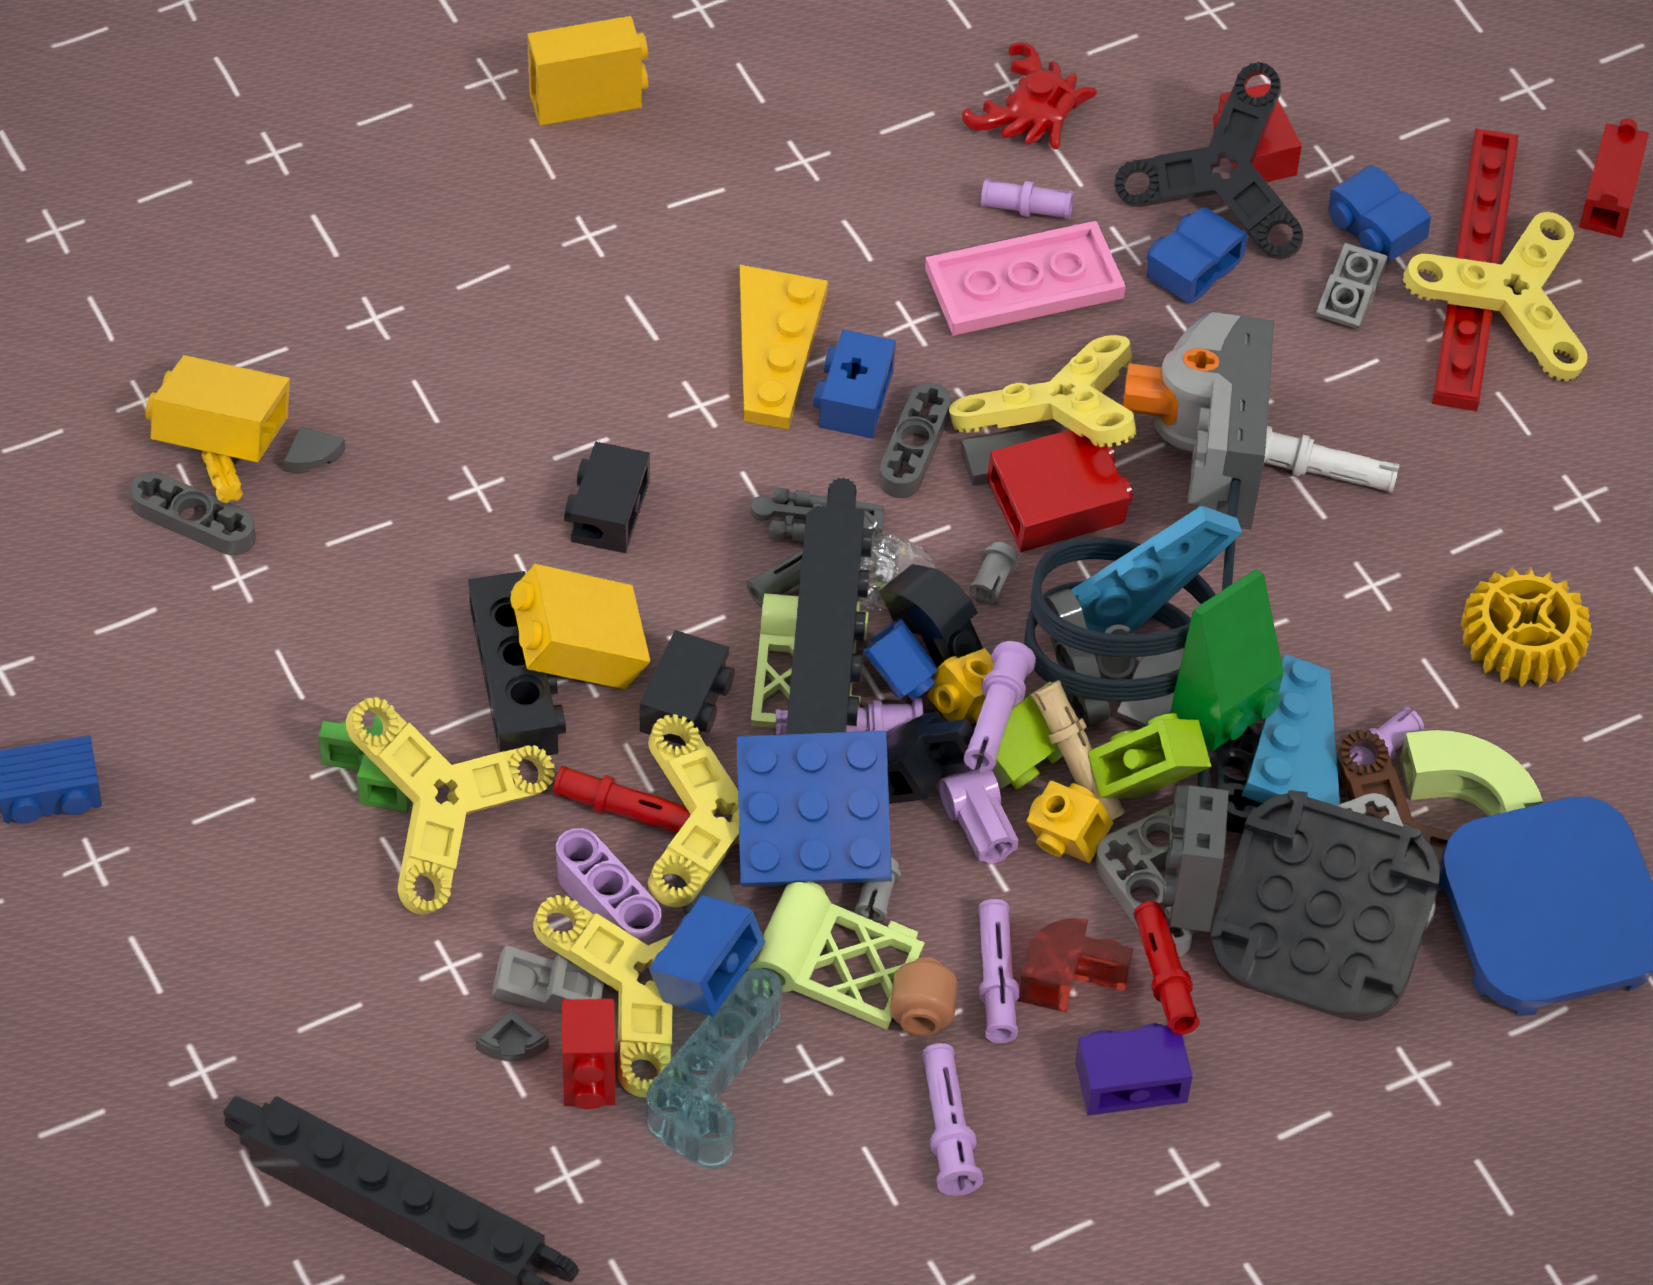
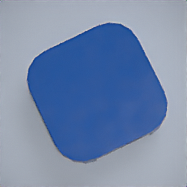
(1551, 902)

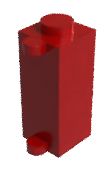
(1614, 178)

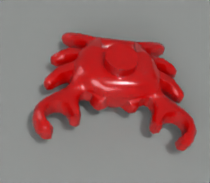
(1036, 104)

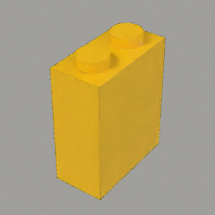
(586, 70)
(219, 408)
(579, 626)

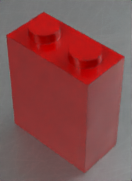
(1057, 488)

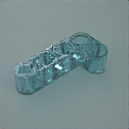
(723, 1059)

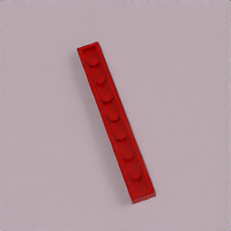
(1479, 239)

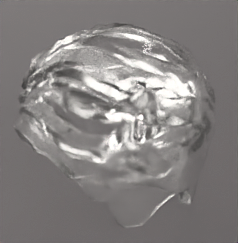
(889, 558)

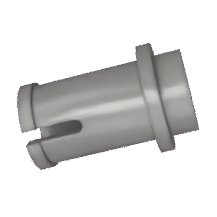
(997, 563)
(1116, 666)
(879, 894)

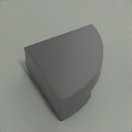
(312, 449)
(512, 1039)

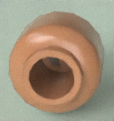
(924, 996)

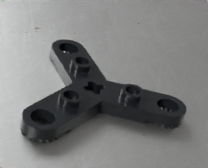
(1245, 192)

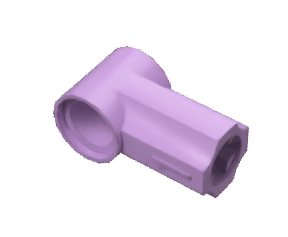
(976, 803)

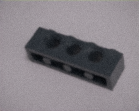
(509, 684)

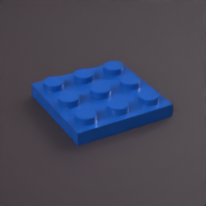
(814, 808)

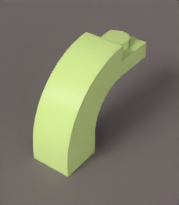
(1465, 769)

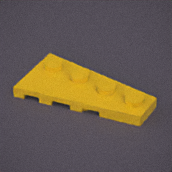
(777, 337)

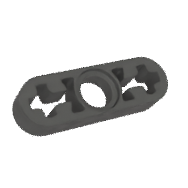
(920, 456)
(203, 530)
(1067, 607)

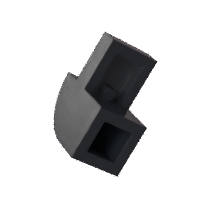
(935, 609)
(923, 753)

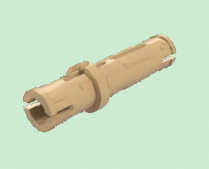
(1071, 740)

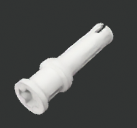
(1304, 456)

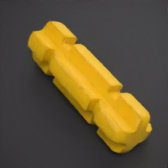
(223, 476)

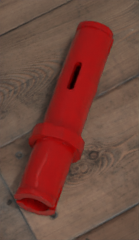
(620, 800)
(1171, 983)

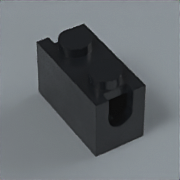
(608, 496)
(687, 684)

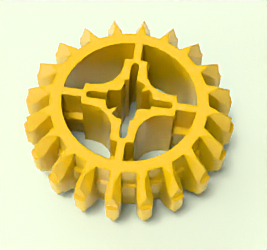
(1526, 618)

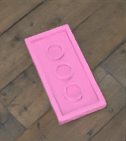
(1024, 278)

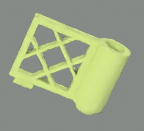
(777, 634)
(802, 930)

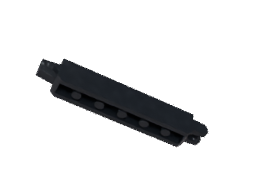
(829, 615)
(393, 1196)

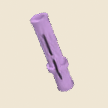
(998, 987)

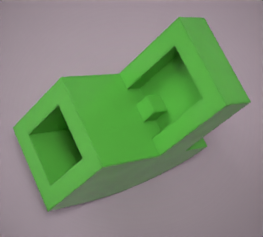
(373, 785)

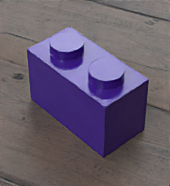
(1133, 1069)

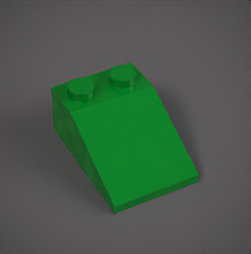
(1230, 662)

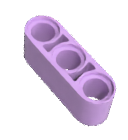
(602, 874)

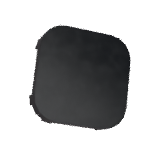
(1325, 906)

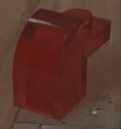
(1063, 955)

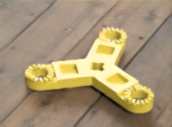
(1485, 287)
(1069, 398)
(703, 789)
(435, 827)
(615, 959)

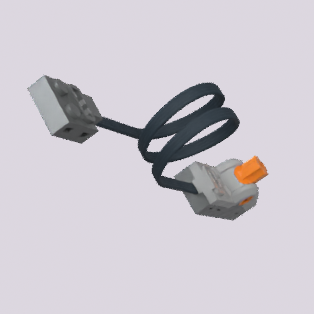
(1213, 405)

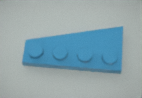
(1154, 571)
(1298, 739)

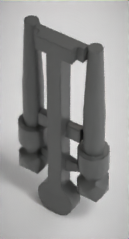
(795, 506)

